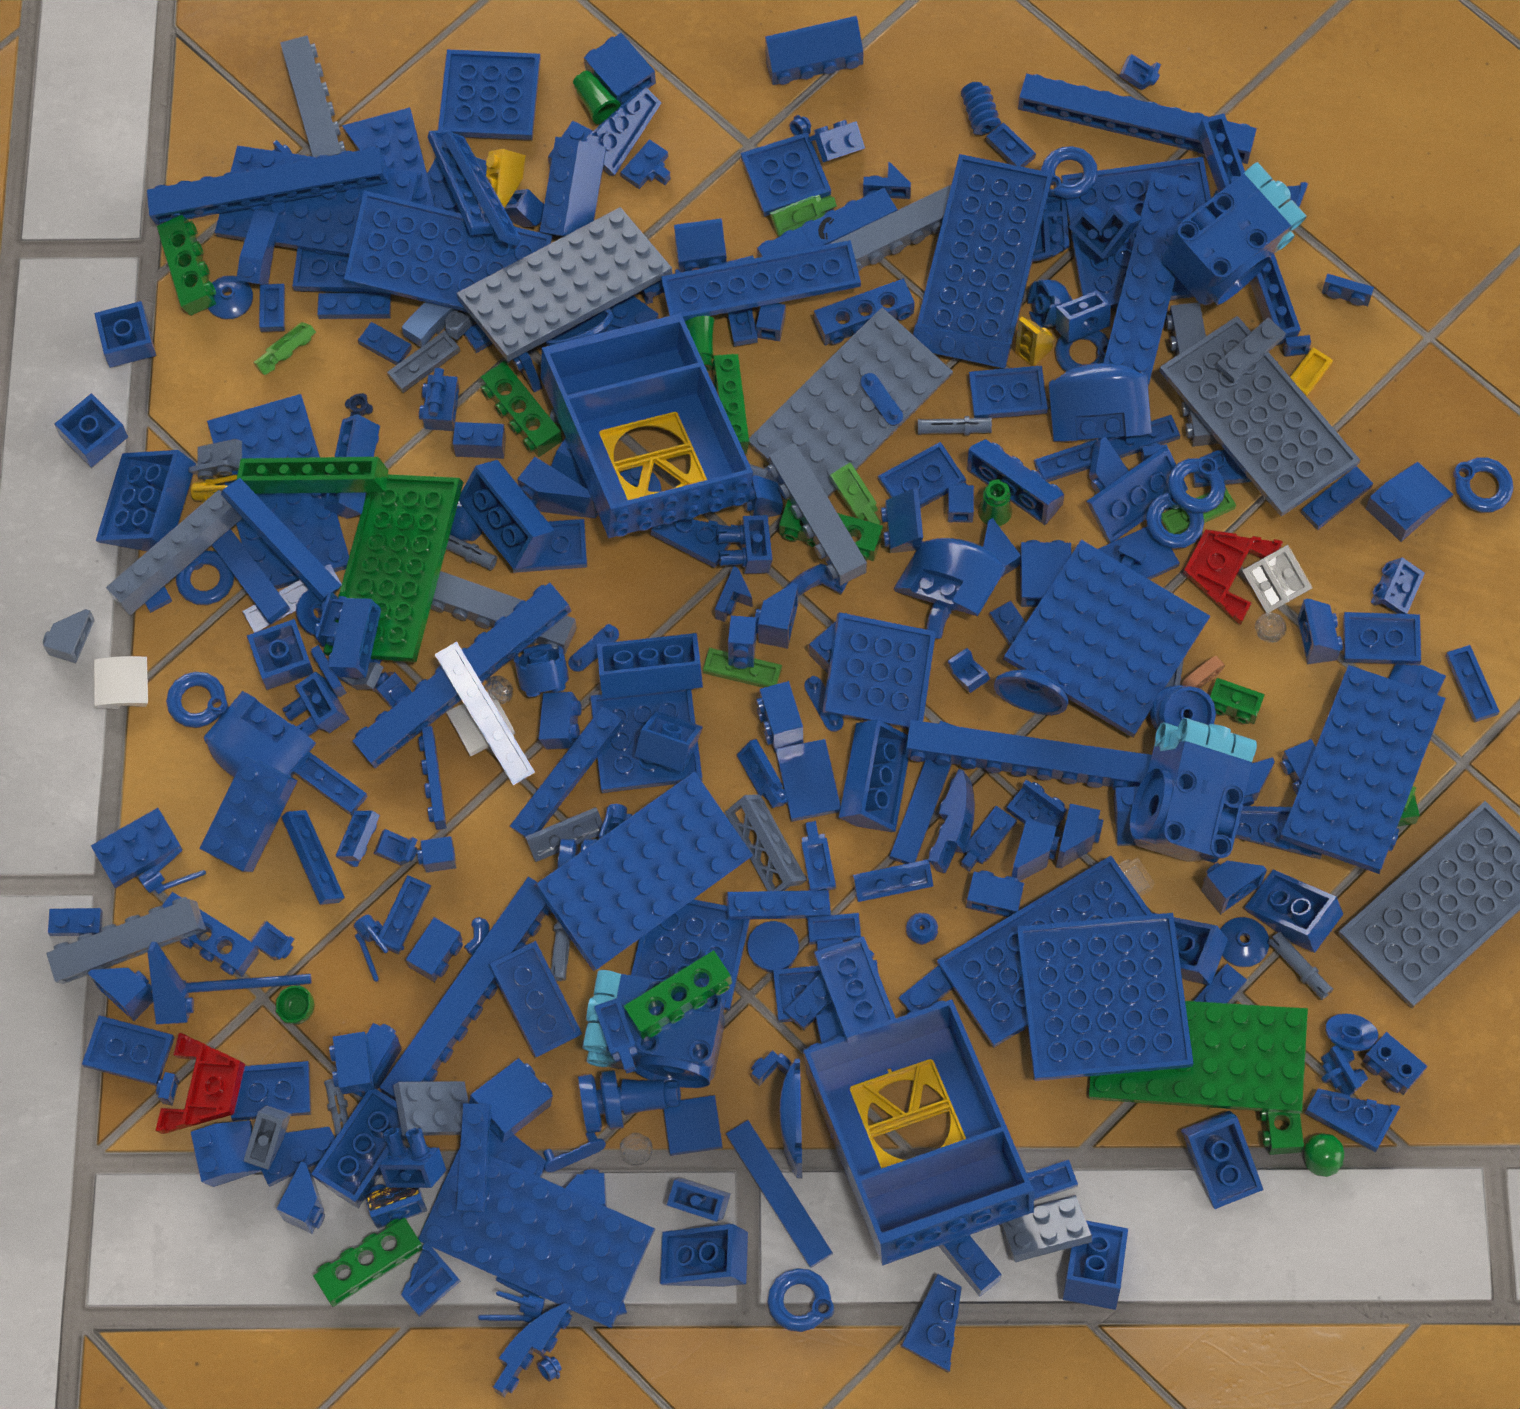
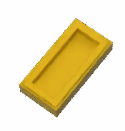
(1311, 370)

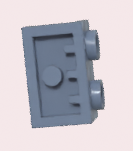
(218, 459)

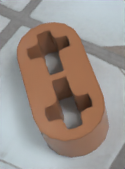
(1204, 673)

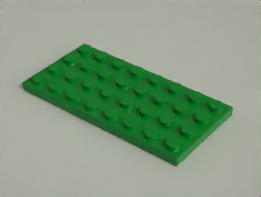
(400, 558)
(1240, 1061)

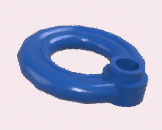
(1075, 154)
(1063, 355)
(1195, 465)
(1489, 465)
(1162, 535)
(210, 596)
(202, 718)
(811, 1319)

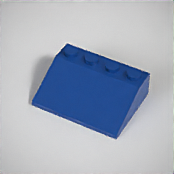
(145, 498)

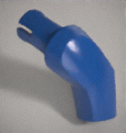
(816, 576)
(938, 618)

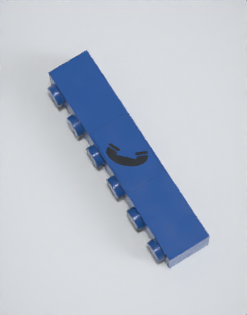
(832, 225)

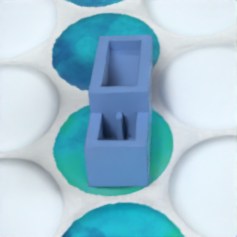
(425, 323)

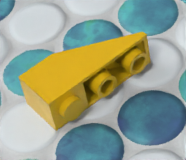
(505, 172)

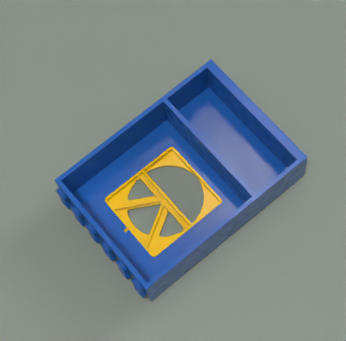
(637, 380)
(939, 1194)

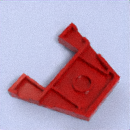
(1218, 562)
(211, 1090)

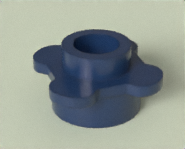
(359, 399)

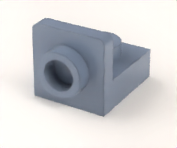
(366, 683)

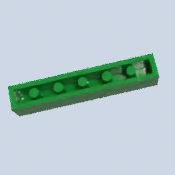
(314, 475)

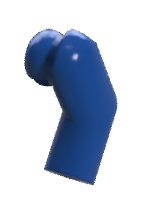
(481, 929)

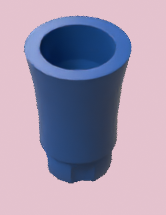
(649, 1095)

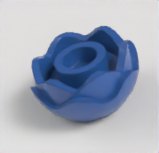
(918, 935)

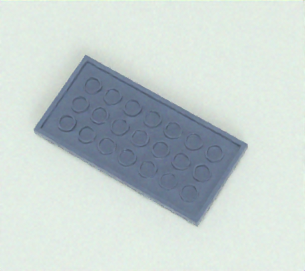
(564, 283)
(833, 414)
(1260, 420)
(1441, 906)

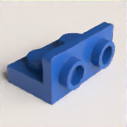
(1398, 585)
(357, 837)

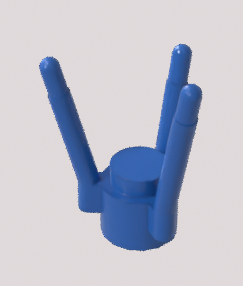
(614, 816)
(152, 878)
(368, 930)
(531, 1304)

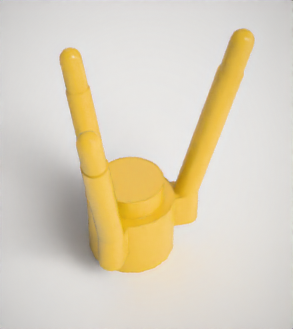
(203, 490)

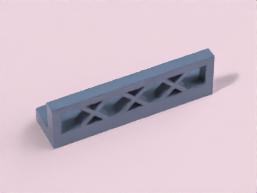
(768, 840)

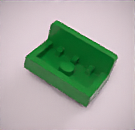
(1236, 701)

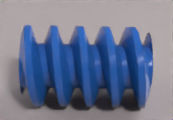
(980, 108)

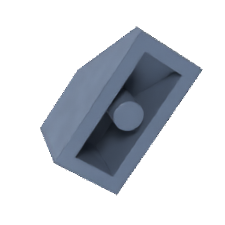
(68, 636)
(266, 1136)

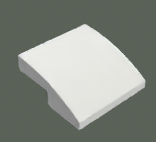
(1277, 579)
(120, 682)
(469, 731)

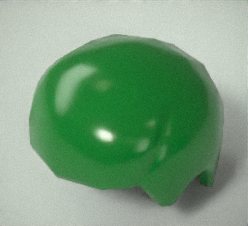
(295, 1005)
(1324, 1154)

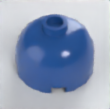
(1044, 298)

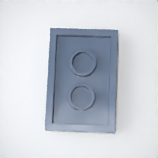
(431, 1106)
(1047, 1229)

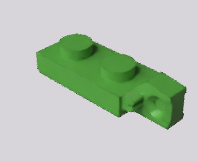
(798, 213)
(284, 346)
(855, 493)

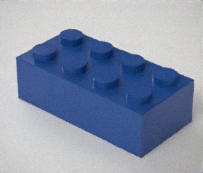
(506, 514)
(649, 665)
(248, 814)

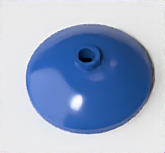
(597, 324)
(1031, 692)

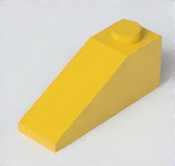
(1032, 341)

